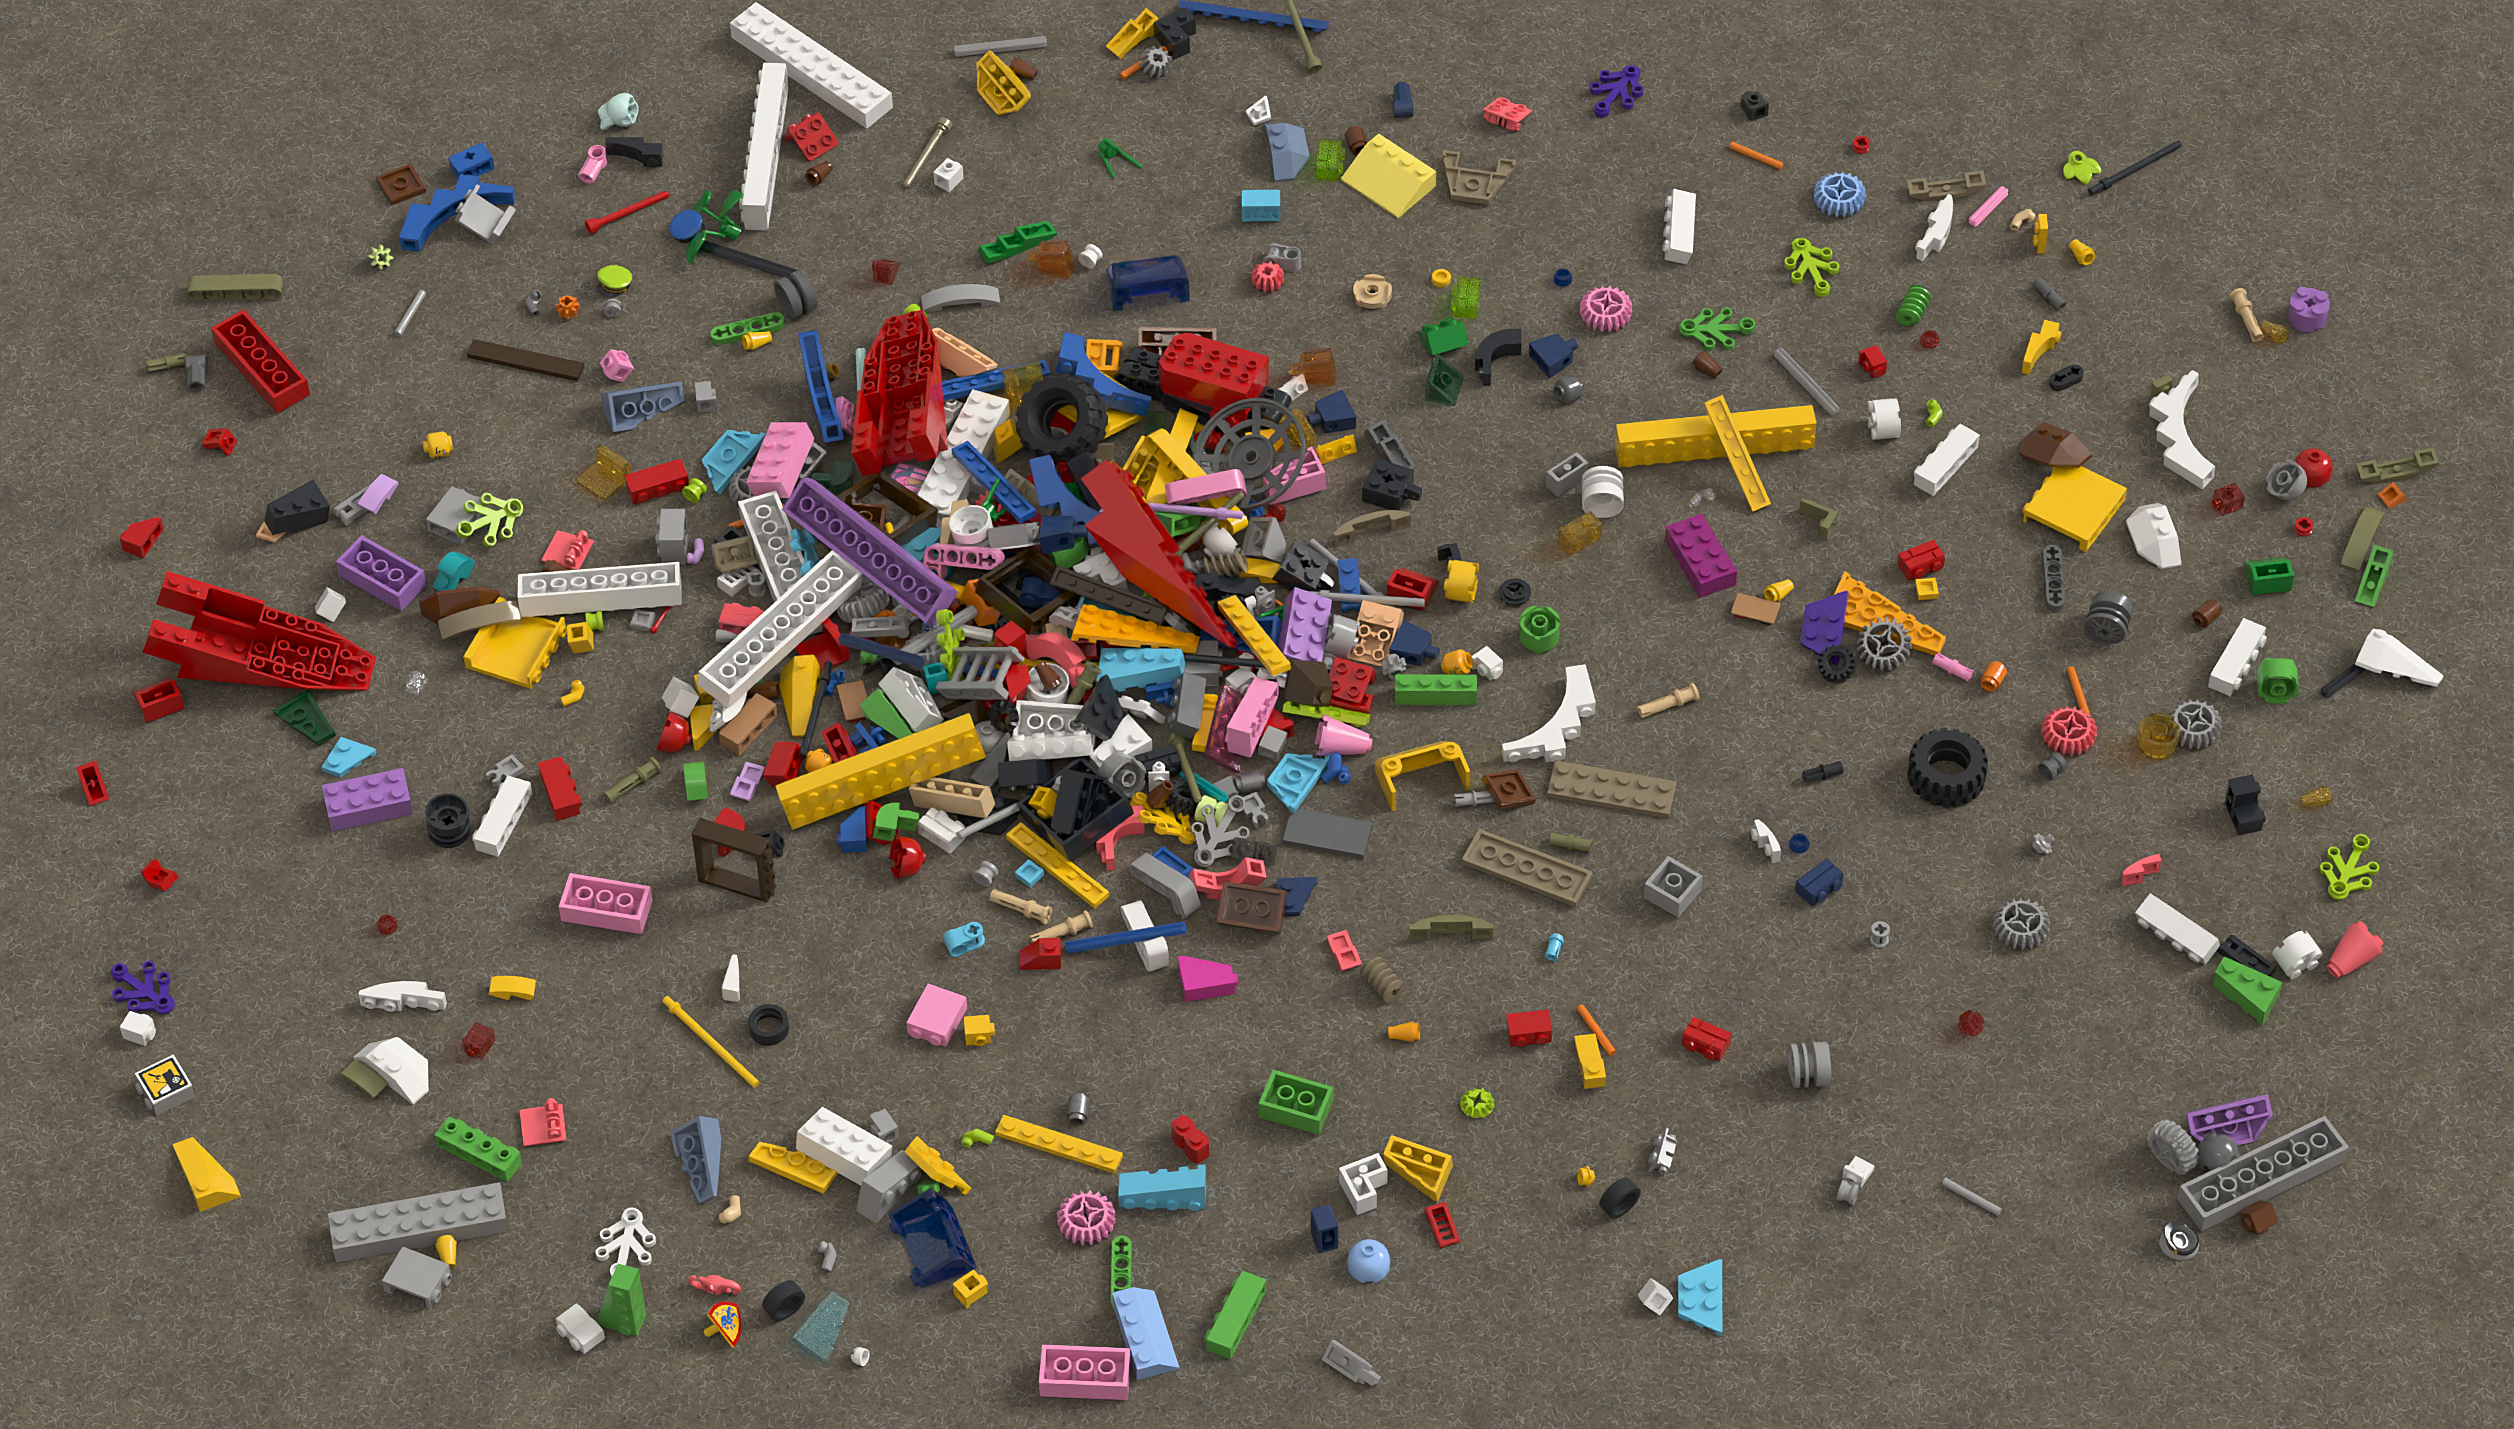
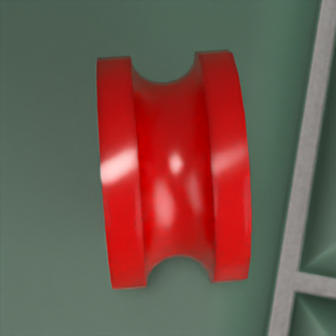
(1861, 140)
(2298, 526)

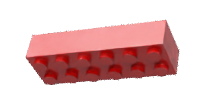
(260, 361)

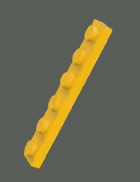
(1737, 453)
(1254, 635)
(1057, 865)
(1059, 1144)

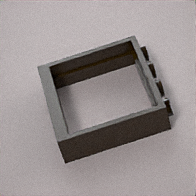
(924, 512)
(1041, 566)
(738, 840)

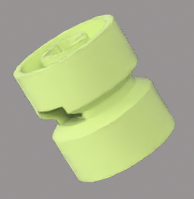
(1219, 810)

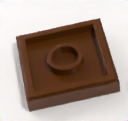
(401, 184)
(1508, 789)

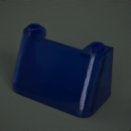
(1146, 278)
(932, 1239)

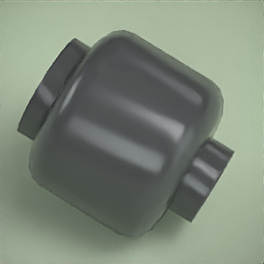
(1567, 389)

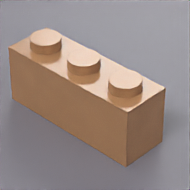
(748, 724)

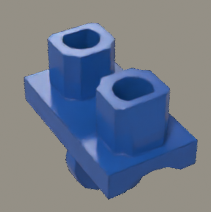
(1160, 692)
(862, 735)

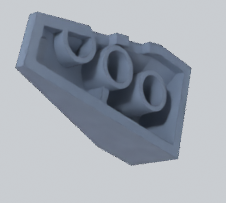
(633, 405)
(700, 1147)

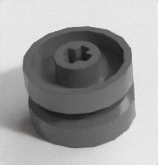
(795, 294)

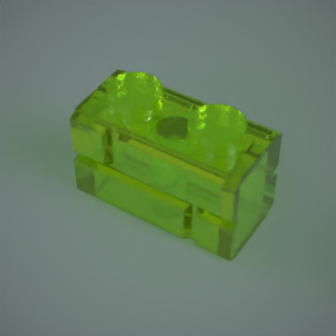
(1329, 160)
(1466, 297)

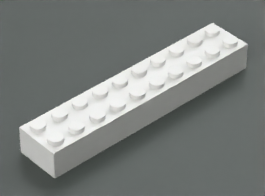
(811, 65)
(764, 147)
(780, 629)

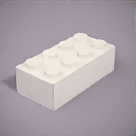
(1048, 718)
(842, 1145)

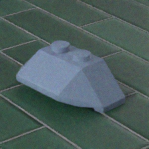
(1286, 149)

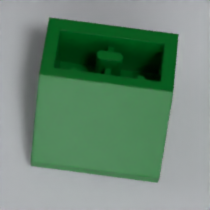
(1443, 336)
(2269, 575)

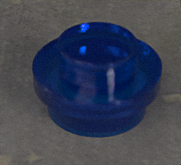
(1562, 277)
(1799, 843)

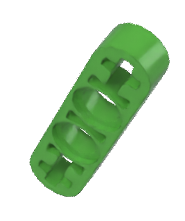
(746, 326)
(1116, 1273)

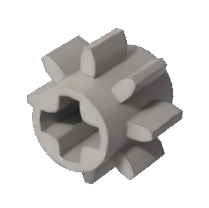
(1393, 665)

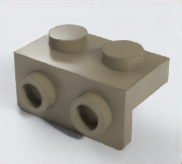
(734, 554)

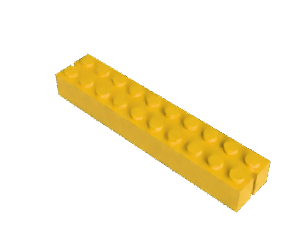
(1696, 438)
(880, 771)

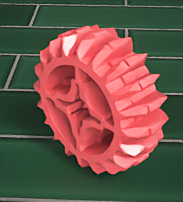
(2080, 737)

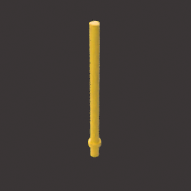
(675, 1008)

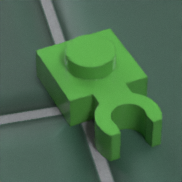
(923, 1186)

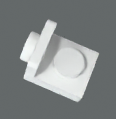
(1857, 1171)

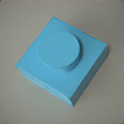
(1029, 873)

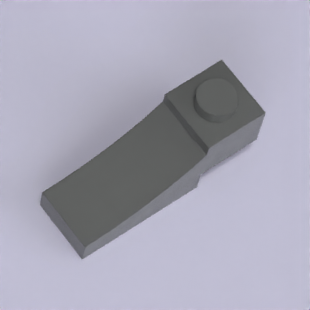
(1388, 444)

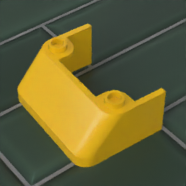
(1418, 758)

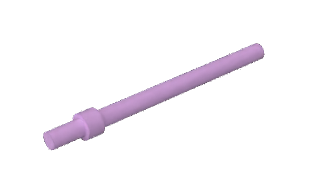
(1221, 513)

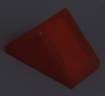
(885, 270)

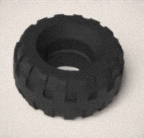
(1044, 401)

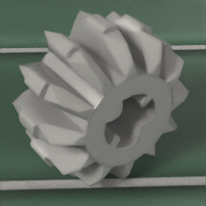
(1155, 62)

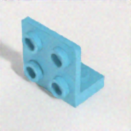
(1260, 205)

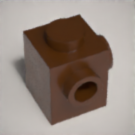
(2258, 1217)

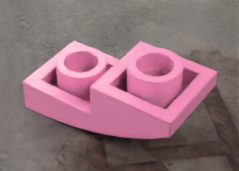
(845, 412)

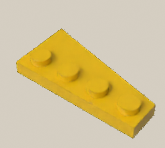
(794, 1166)

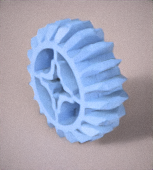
(1851, 194)

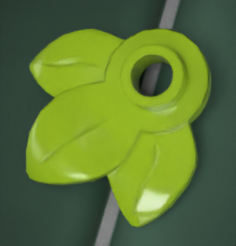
(2080, 169)

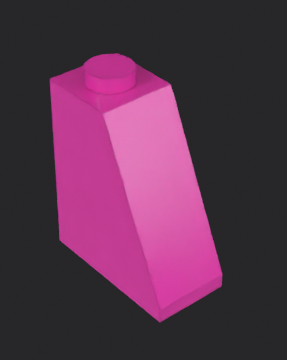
(1205, 978)

